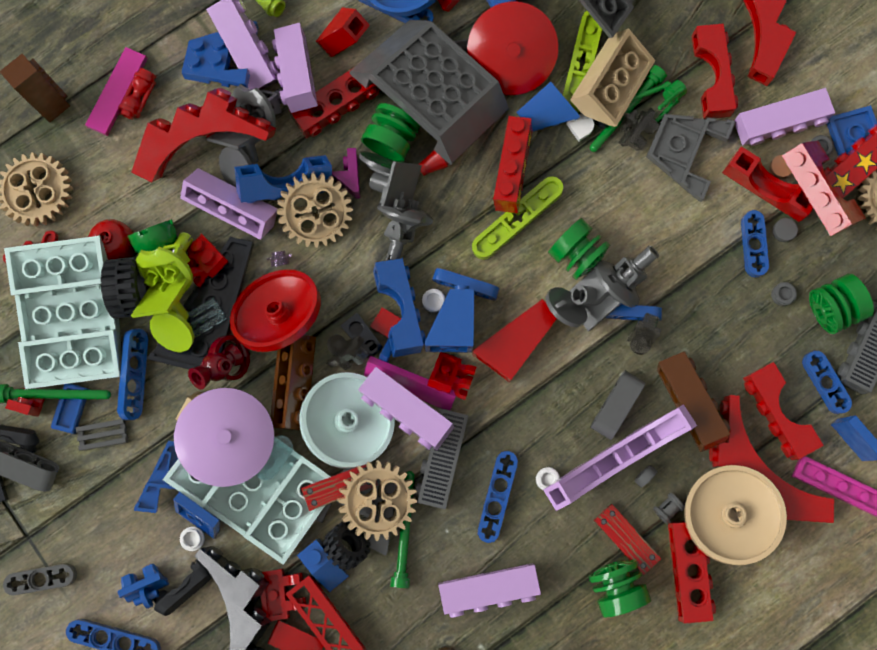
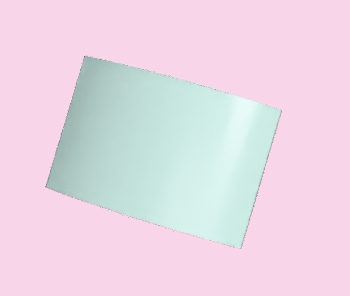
(63, 313)
(263, 511)

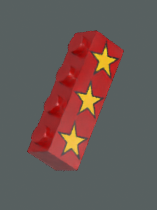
(513, 164)
(854, 166)

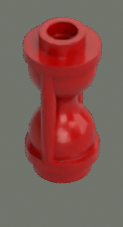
(142, 83)

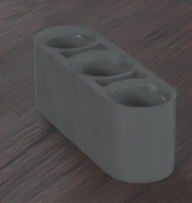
(617, 405)
(27, 467)

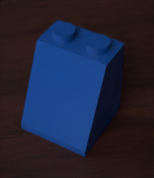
(454, 323)

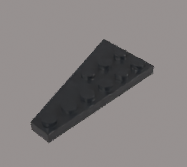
(225, 289)

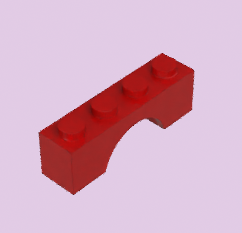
(711, 45)
(750, 173)
(766, 387)

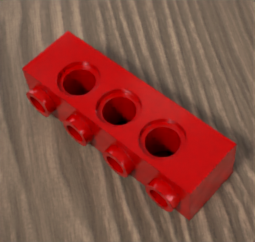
(332, 113)
(684, 584)

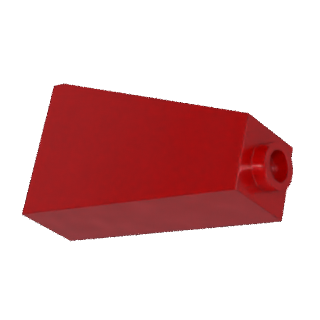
(515, 342)

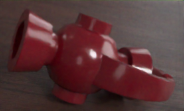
(218, 365)

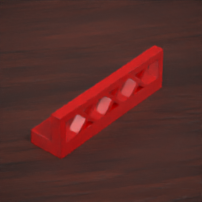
(330, 612)

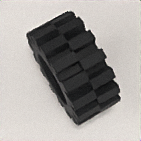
(338, 551)

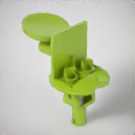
(168, 279)

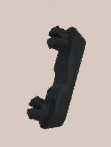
(24, 437)
(168, 602)

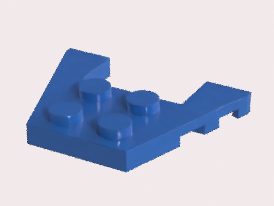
(209, 61)
(150, 496)

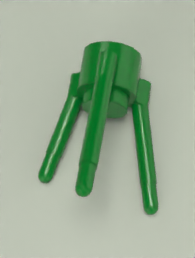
(672, 94)

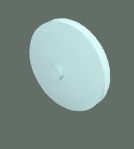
(341, 425)

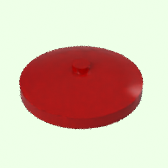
(514, 46)
(275, 310)

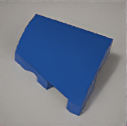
(548, 109)

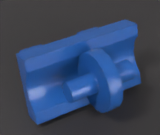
(145, 589)

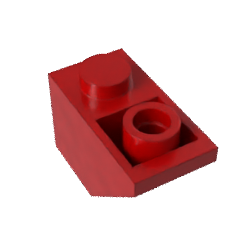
(342, 31)

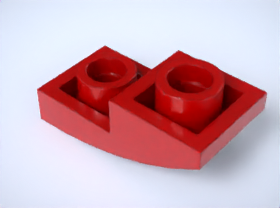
(290, 638)

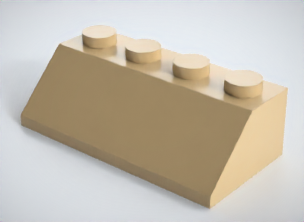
(613, 78)

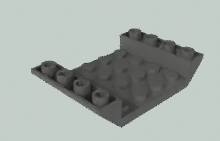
(435, 85)

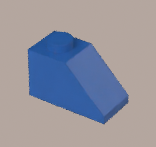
(320, 567)

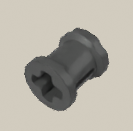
(669, 508)

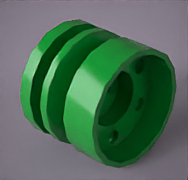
(390, 132)
(579, 249)
(841, 303)
(620, 590)

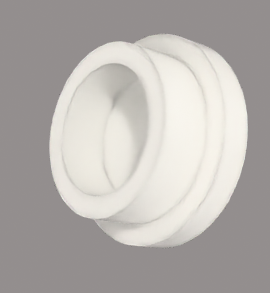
(192, 538)

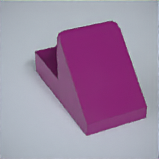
(350, 178)

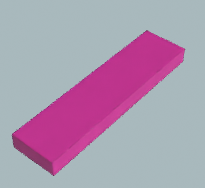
(106, 109)
(413, 383)
(836, 484)

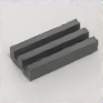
(82, 437)

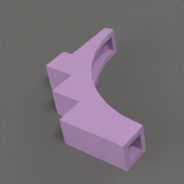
(619, 456)

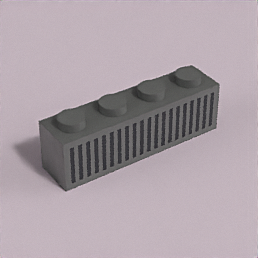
(860, 368)
(441, 464)

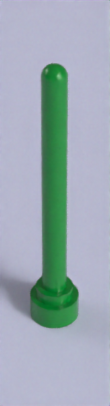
(655, 76)
(8, 392)
(400, 577)

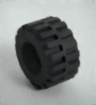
(122, 286)

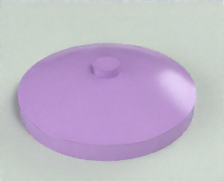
(224, 437)

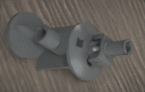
(241, 146)
(397, 184)
(601, 291)

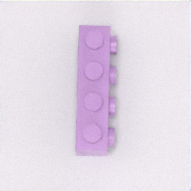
(243, 43)
(294, 68)
(783, 117)
(224, 203)
(406, 409)
(488, 589)

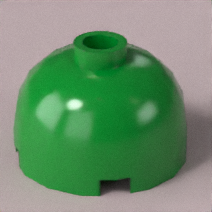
(154, 237)

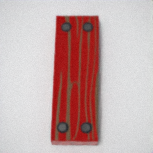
(328, 491)
(627, 538)

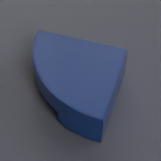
(386, 352)

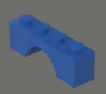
(255, 185)
(392, 280)

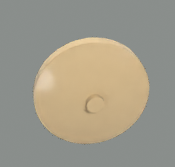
(735, 515)

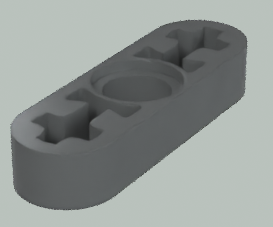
(31, 576)

